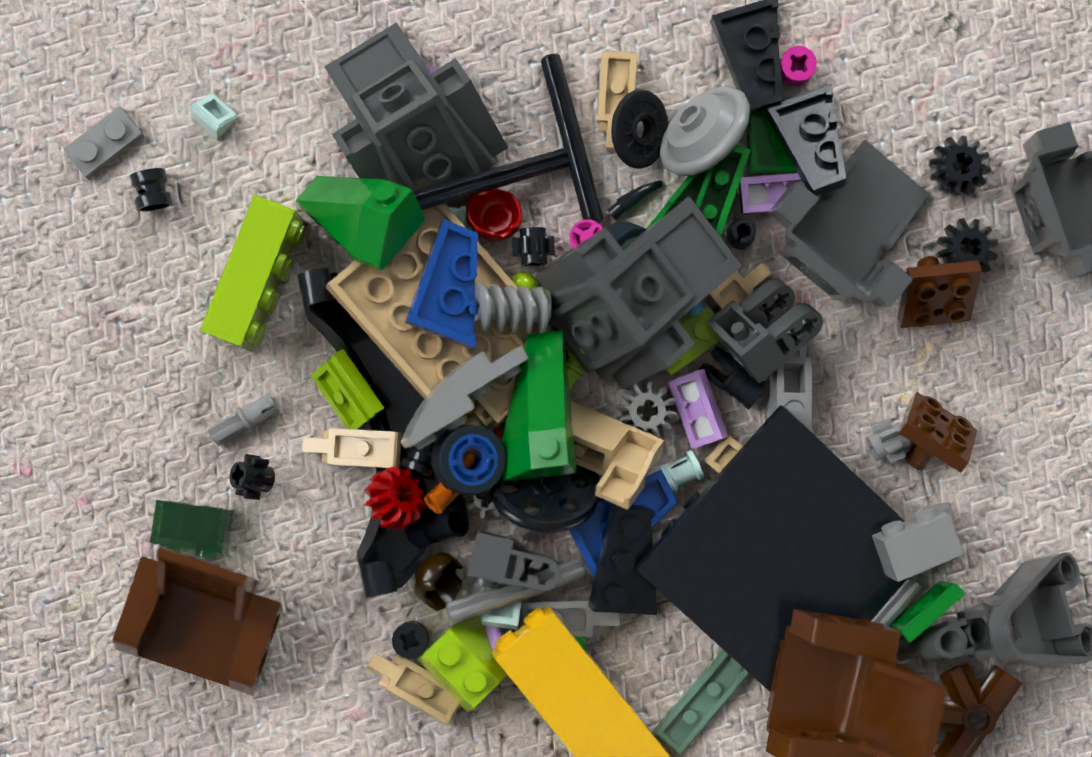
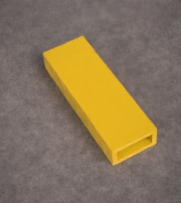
(572, 690)

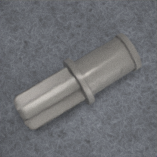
(243, 420)

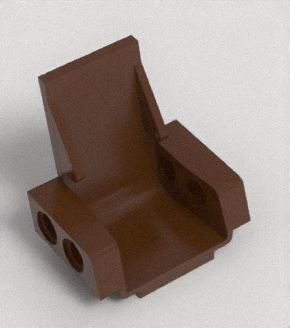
(198, 620)
(847, 695)

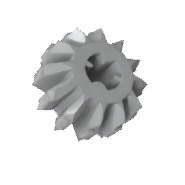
(639, 401)

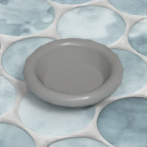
(704, 131)

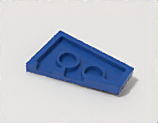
(446, 290)
(589, 535)

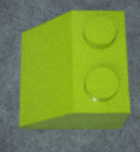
(464, 662)

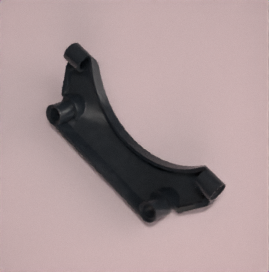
(385, 555)

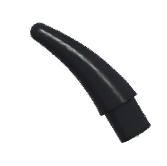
(631, 198)

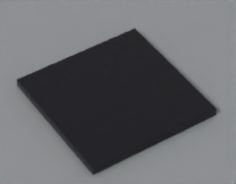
(772, 537)

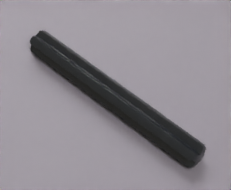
(571, 137)
(492, 179)

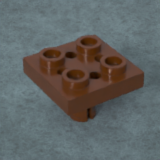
(939, 293)
(936, 434)

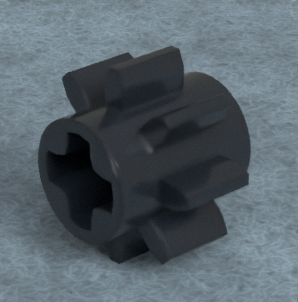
(533, 246)
(252, 477)

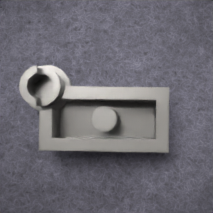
(918, 543)

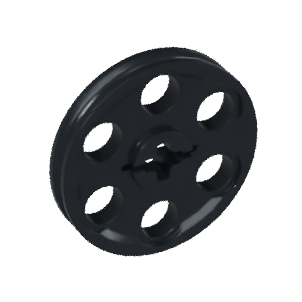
(561, 492)

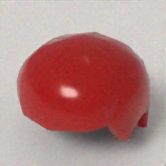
(494, 214)

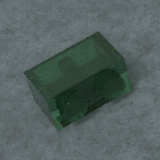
(191, 527)

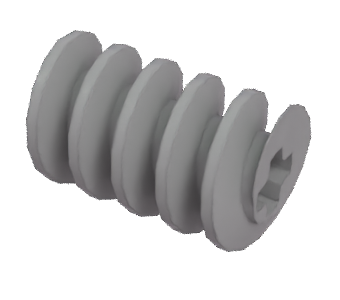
(513, 307)

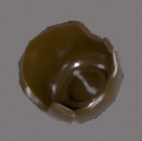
(437, 580)

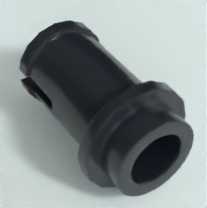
(732, 236)

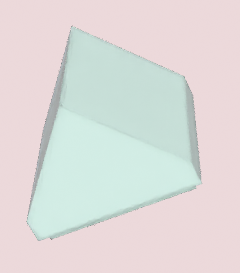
(213, 115)

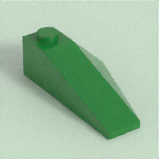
(364, 215)
(539, 418)

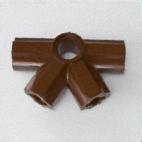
(967, 696)

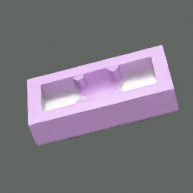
(762, 192)
(698, 409)

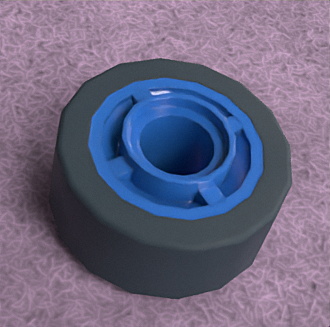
(487, 465)

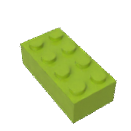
(253, 274)

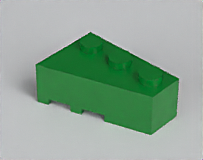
(712, 189)

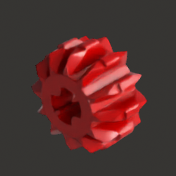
(395, 498)

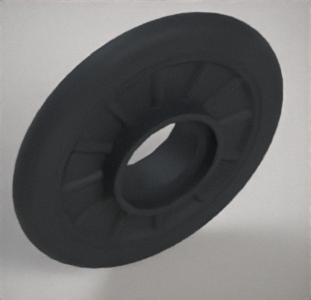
(634, 107)

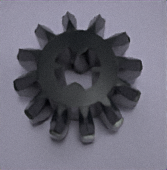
(970, 175)
(963, 235)

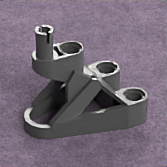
(1039, 616)

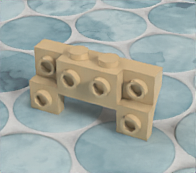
(615, 452)

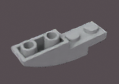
(793, 387)
(450, 400)

